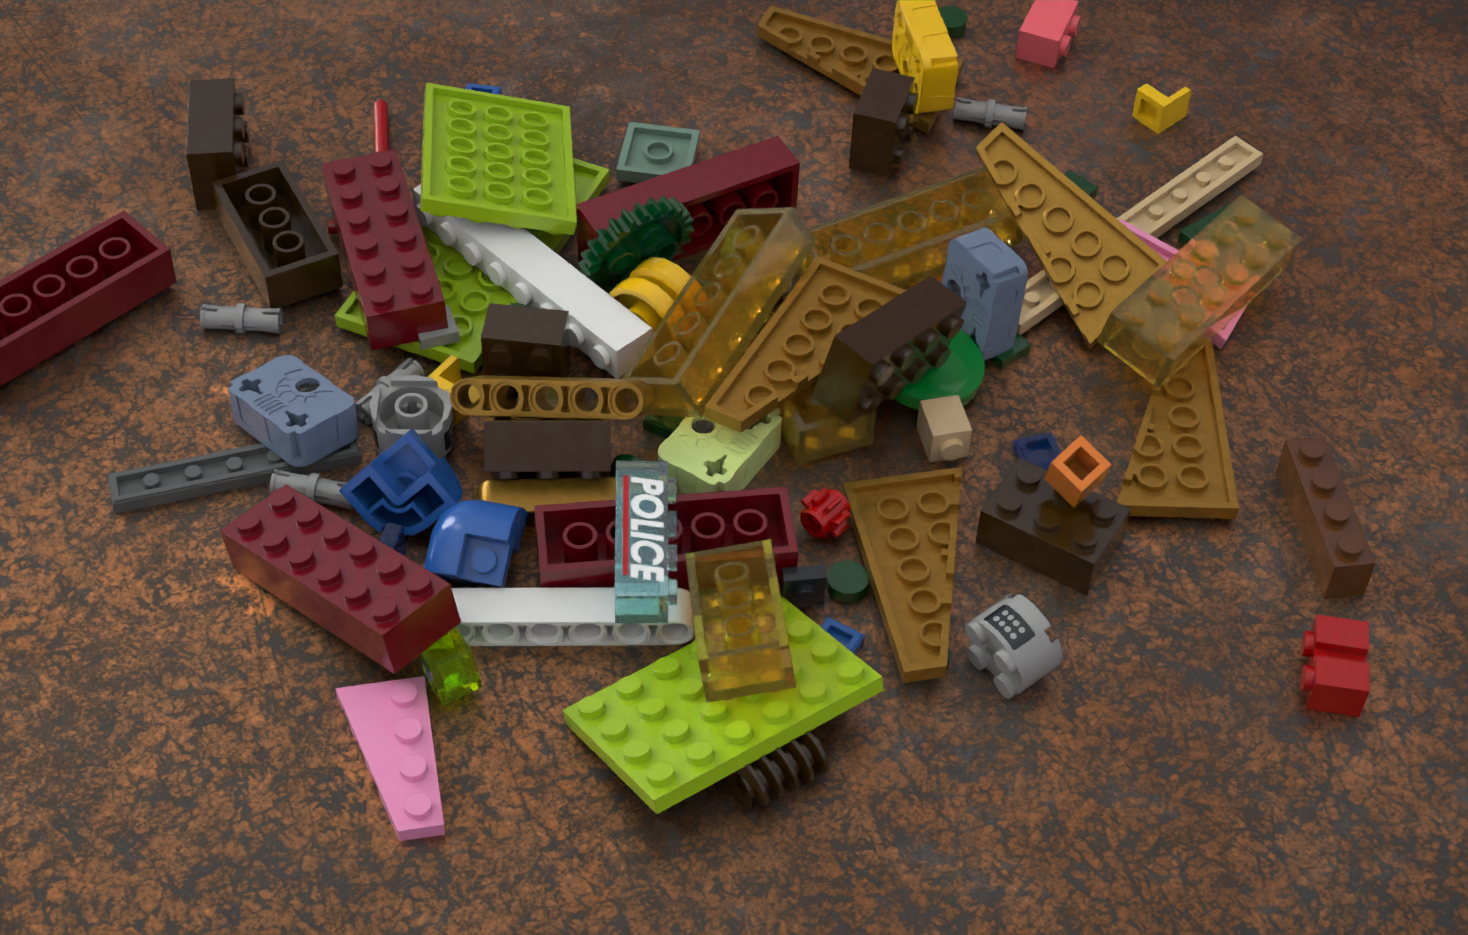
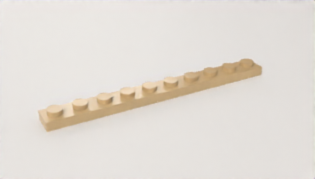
(1158, 213)

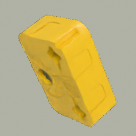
(925, 52)

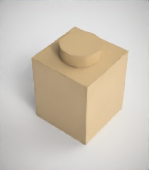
(944, 428)

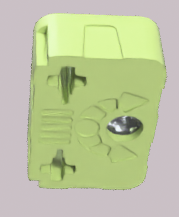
(717, 458)

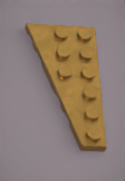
(835, 51)
(1077, 241)
(796, 342)
(1183, 449)
(909, 549)

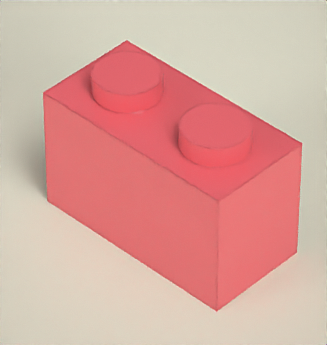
(1048, 31)

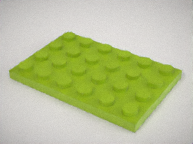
(497, 160)
(674, 743)

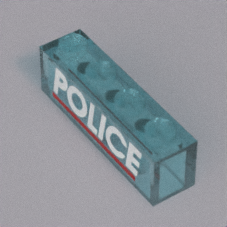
(642, 542)

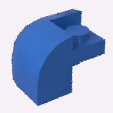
(404, 486)
(475, 542)

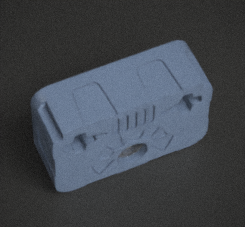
(992, 284)
(293, 410)

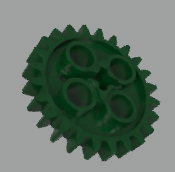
(637, 235)

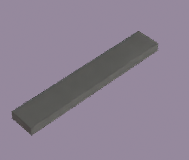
(211, 475)

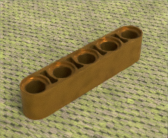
(534, 403)
(534, 492)

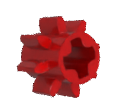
(825, 513)

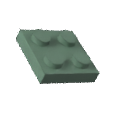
(655, 151)

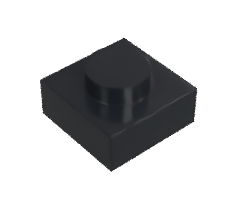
(804, 585)

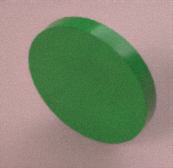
(957, 376)

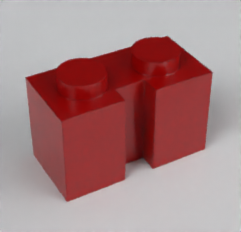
(1336, 665)

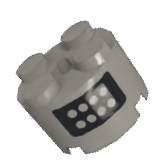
(414, 404)
(1012, 644)

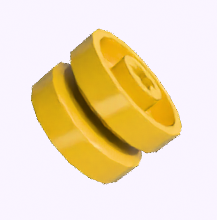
(651, 289)

